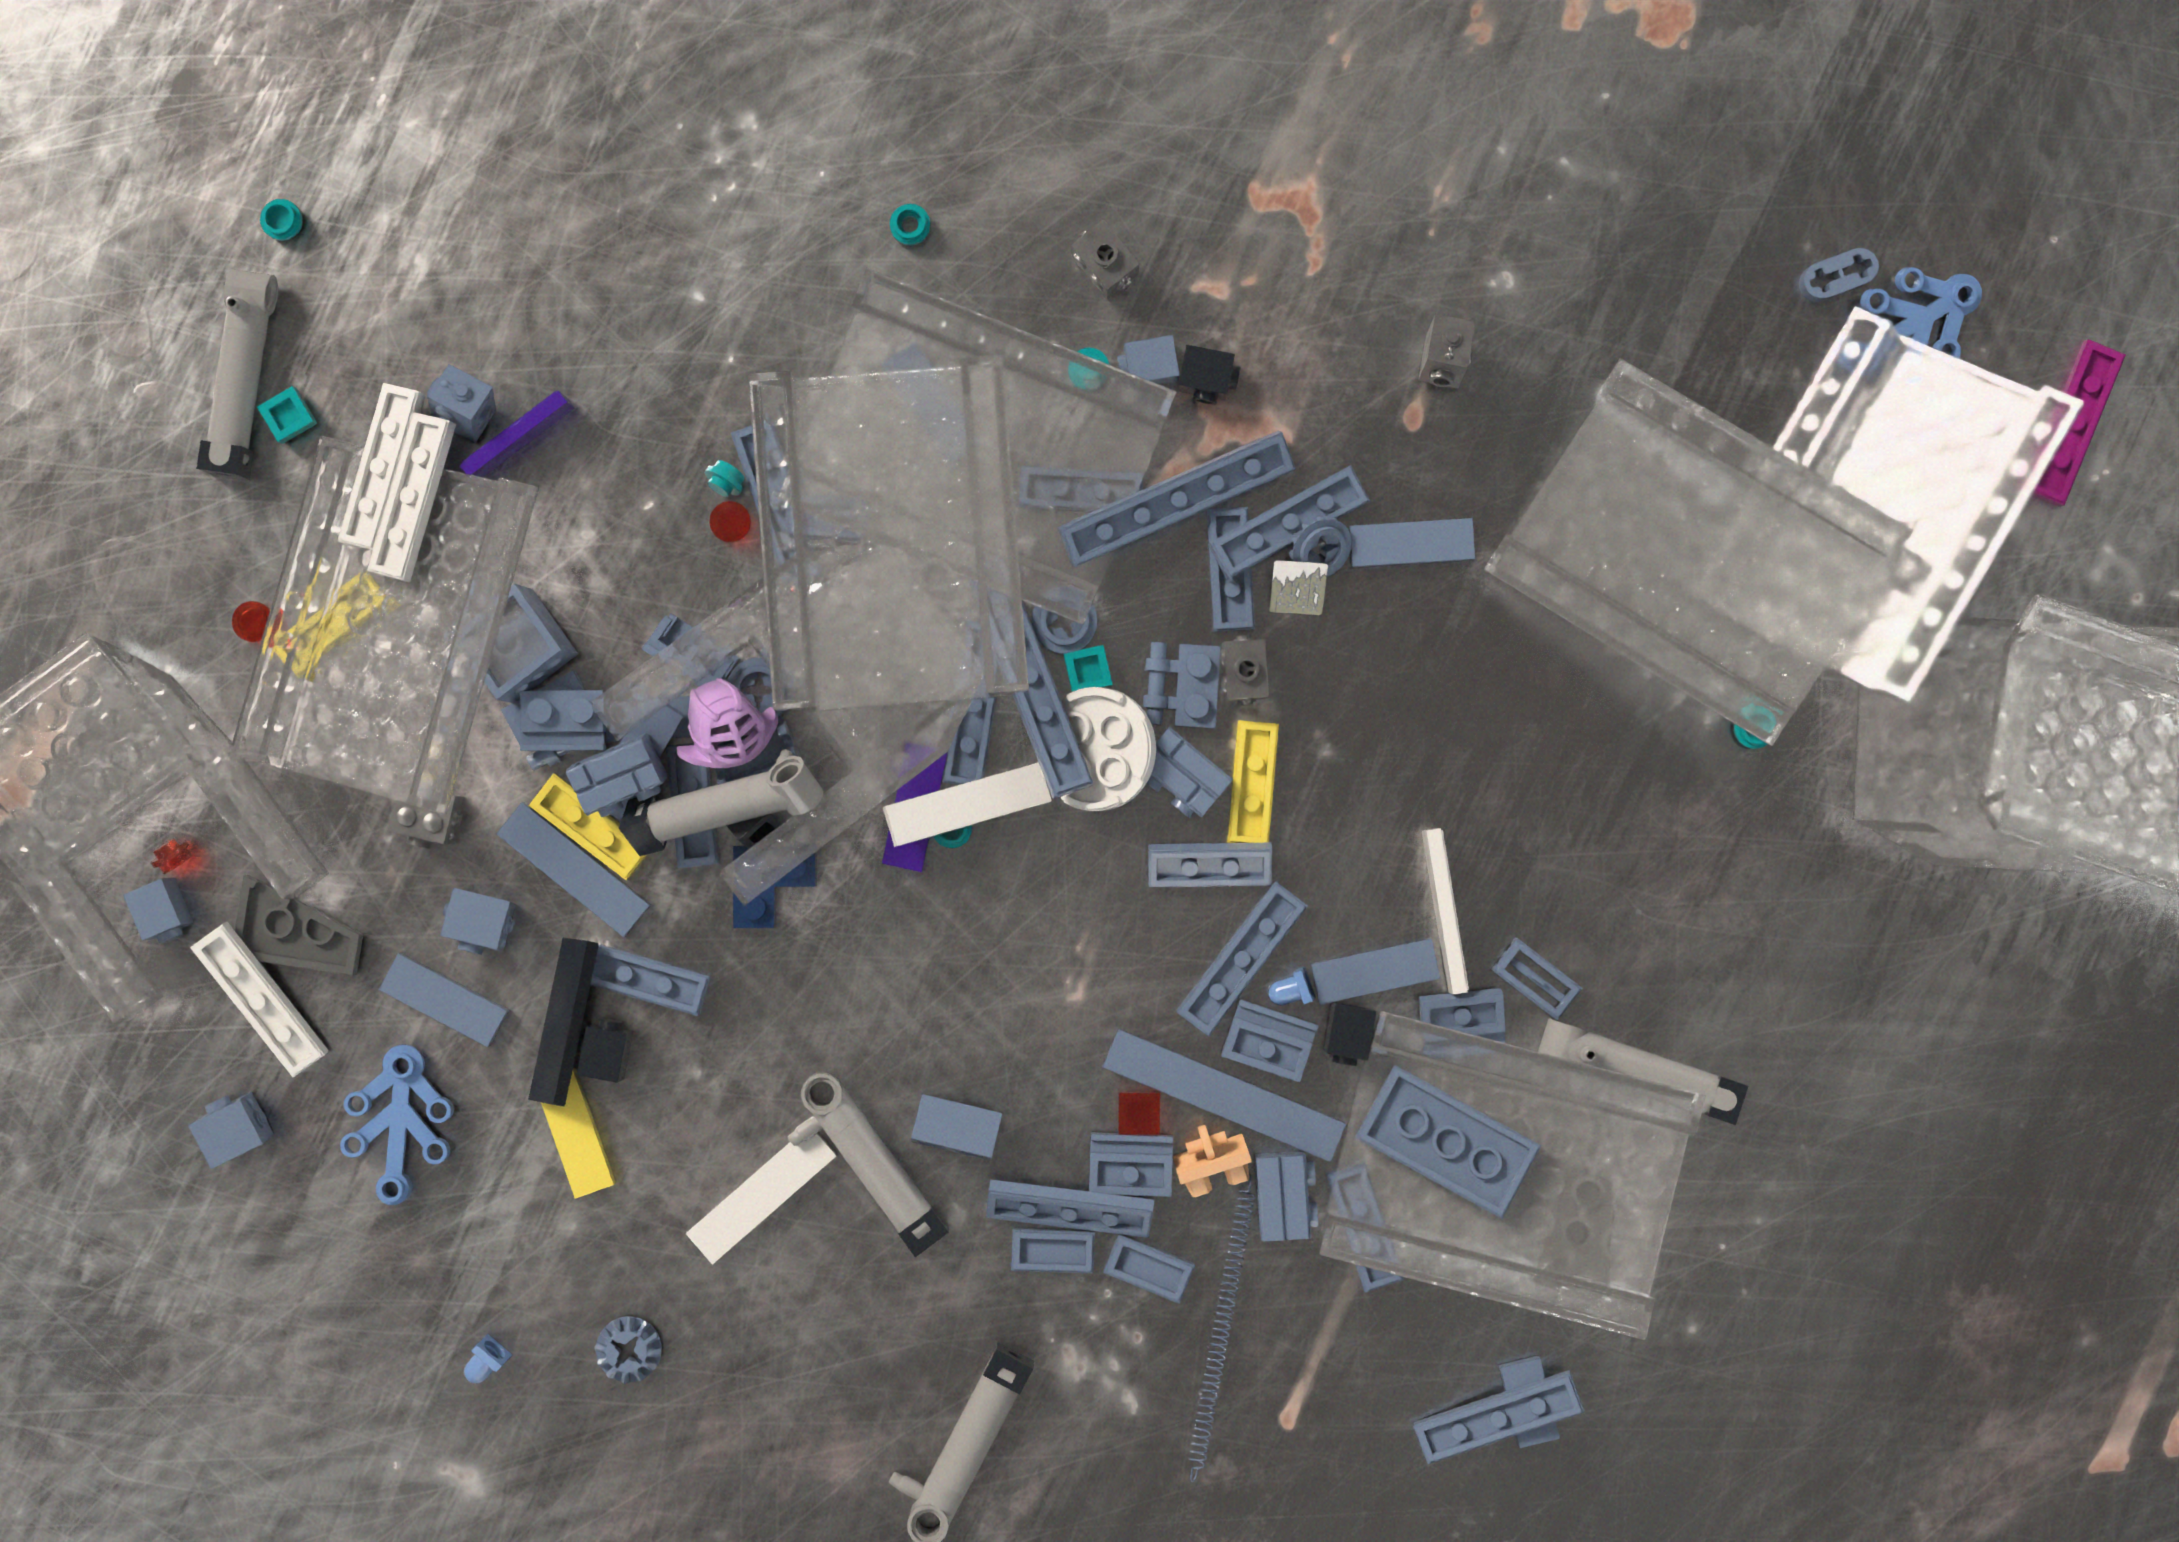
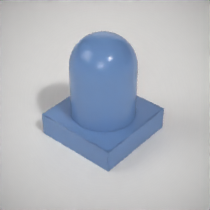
(1292, 989)
(488, 1357)

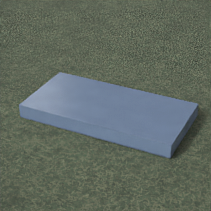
(1448, 1141)

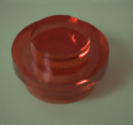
(730, 521)
(250, 620)
(170, 855)

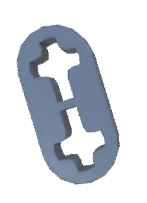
(1835, 266)

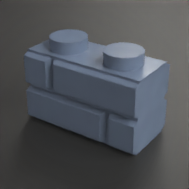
(617, 775)
(1186, 775)
(1284, 1196)

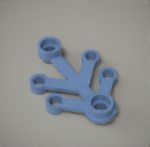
(1919, 319)
(398, 1117)

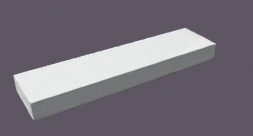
(379, 465)
(411, 497)
(966, 804)
(1445, 911)
(259, 999)
(760, 1196)

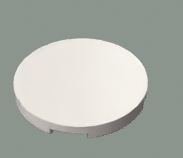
(1115, 746)

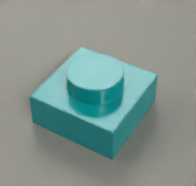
(287, 415)
(1088, 668)

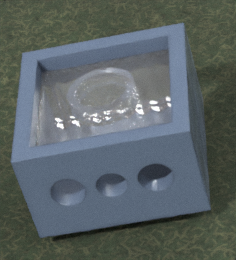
(526, 647)

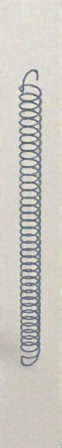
(1225, 1323)

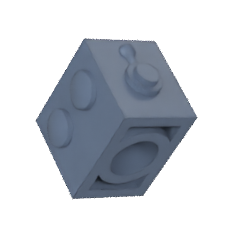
(462, 401)
(477, 921)
(230, 1129)

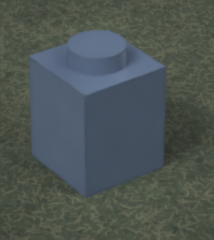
(1151, 359)
(159, 910)

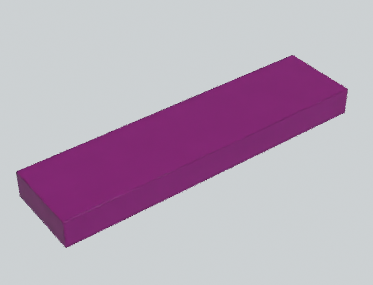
(2091, 382)

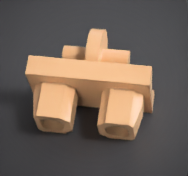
(1211, 1156)

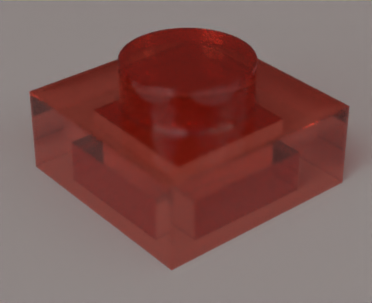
(1139, 1113)

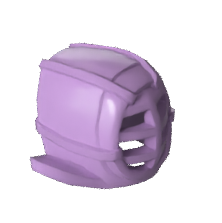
(722, 714)

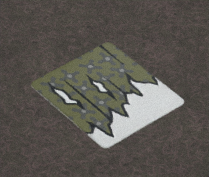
(1298, 587)

